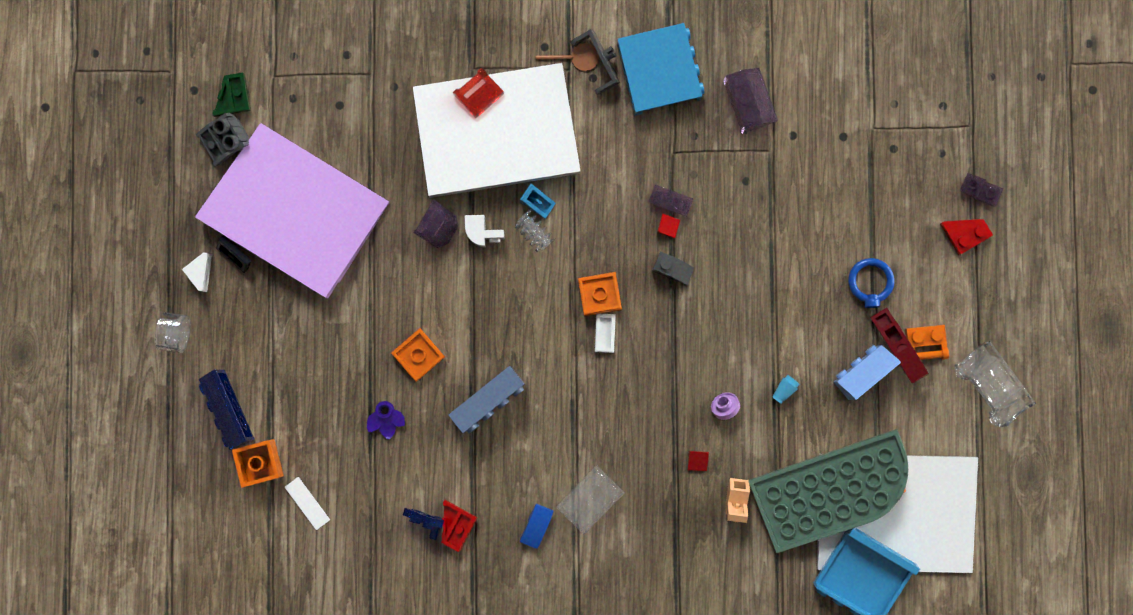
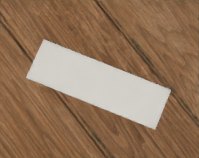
(307, 503)

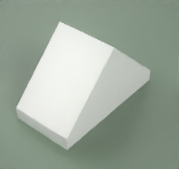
(199, 271)

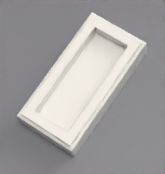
(605, 333)

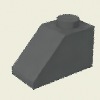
(673, 268)

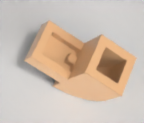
(737, 500)

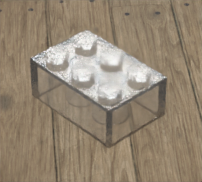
(590, 499)

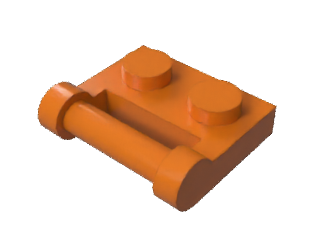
(926, 337)

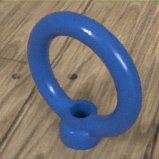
(871, 300)

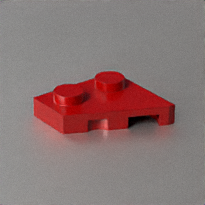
(966, 233)
(456, 525)

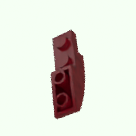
(899, 345)

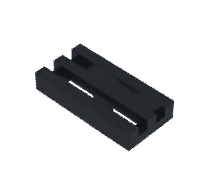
(233, 254)

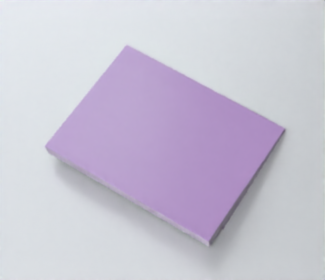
(293, 210)

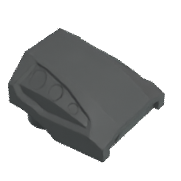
(223, 137)

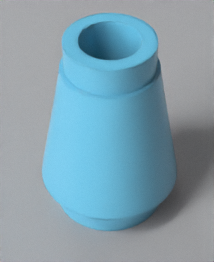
(785, 389)

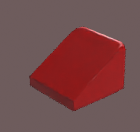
(668, 226)
(697, 460)

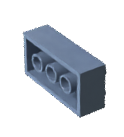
(487, 399)

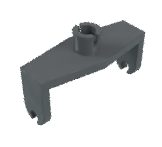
(605, 56)

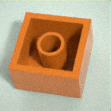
(257, 463)

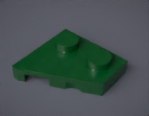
(233, 96)

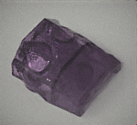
(437, 225)

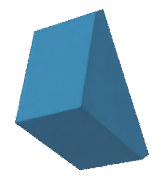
(537, 201)

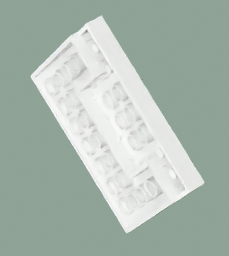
(514, 141)
(931, 520)

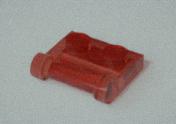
(481, 98)

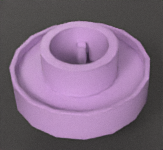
(725, 406)

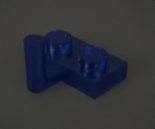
(429, 521)

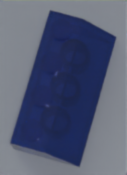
(226, 409)

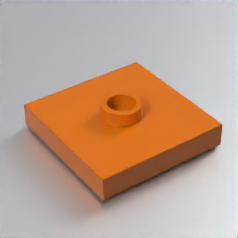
(599, 294)
(418, 355)

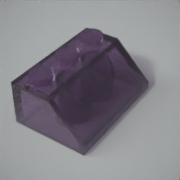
(750, 99)

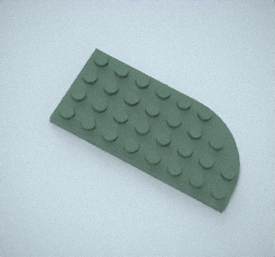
(832, 491)

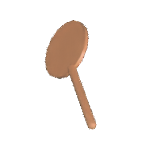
(583, 57)

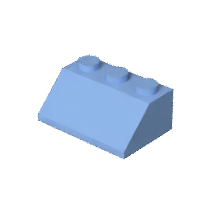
(866, 372)

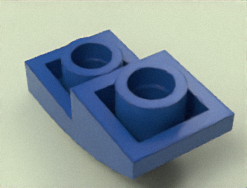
(536, 526)

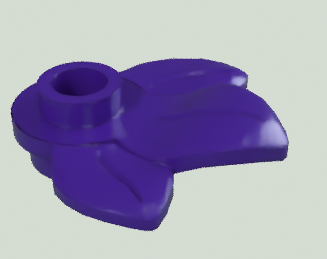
(385, 422)

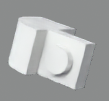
(476, 231)

